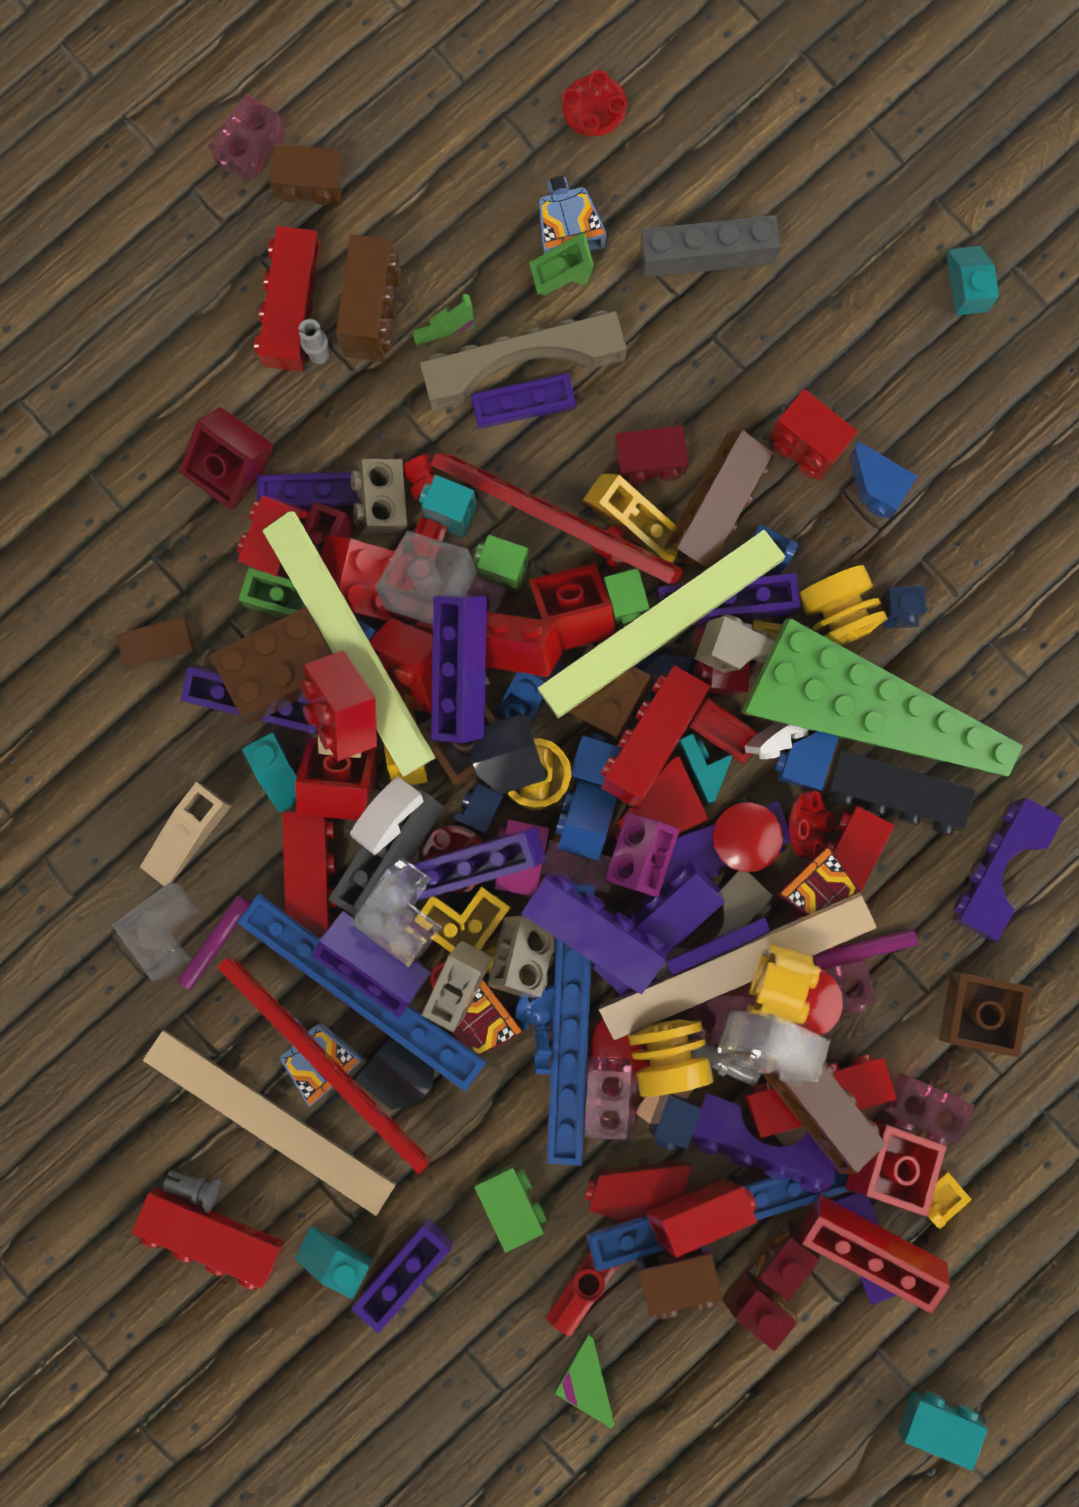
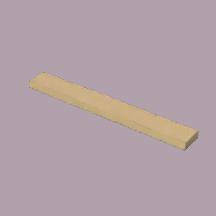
(735, 967)
(270, 1122)

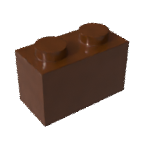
(307, 174)

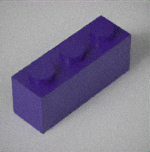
(369, 966)
(402, 1275)

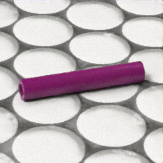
(213, 943)
(866, 949)

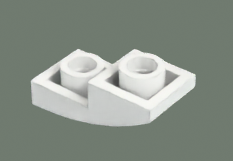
(773, 739)
(381, 818)

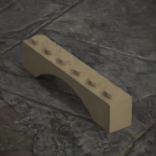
(590, 342)

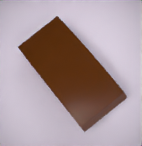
(155, 642)

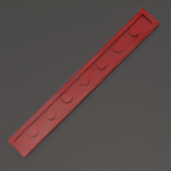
(558, 517)
(324, 1064)

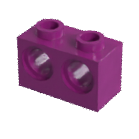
(642, 854)

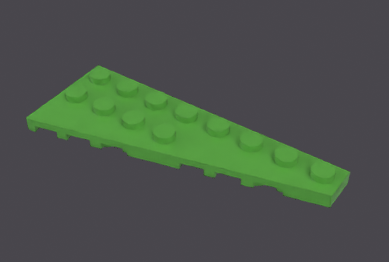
(844, 695)

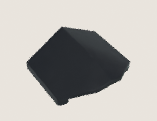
(507, 755)
(397, 1076)

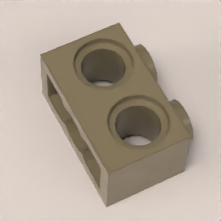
(388, 498)
(515, 954)
(457, 986)

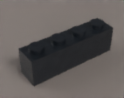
(899, 791)

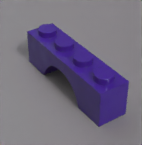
(985, 905)
(723, 1131)

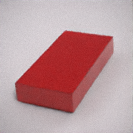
(722, 730)

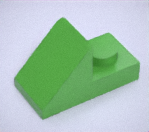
(563, 265)

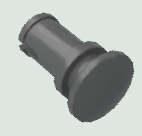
(194, 1189)

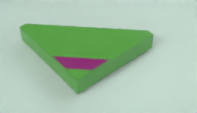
(447, 322)
(584, 1384)

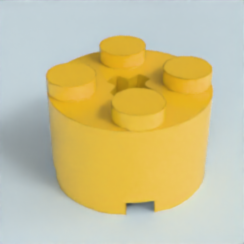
(783, 983)

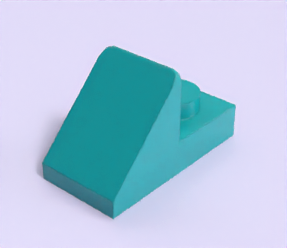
(707, 777)

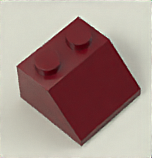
(225, 457)

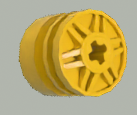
(842, 605)
(670, 1058)

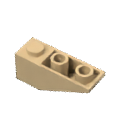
(184, 833)

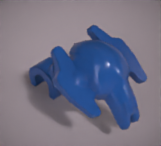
(539, 1013)

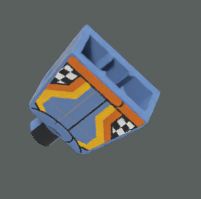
(567, 214)
(305, 1076)

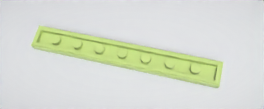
(661, 623)
(344, 633)

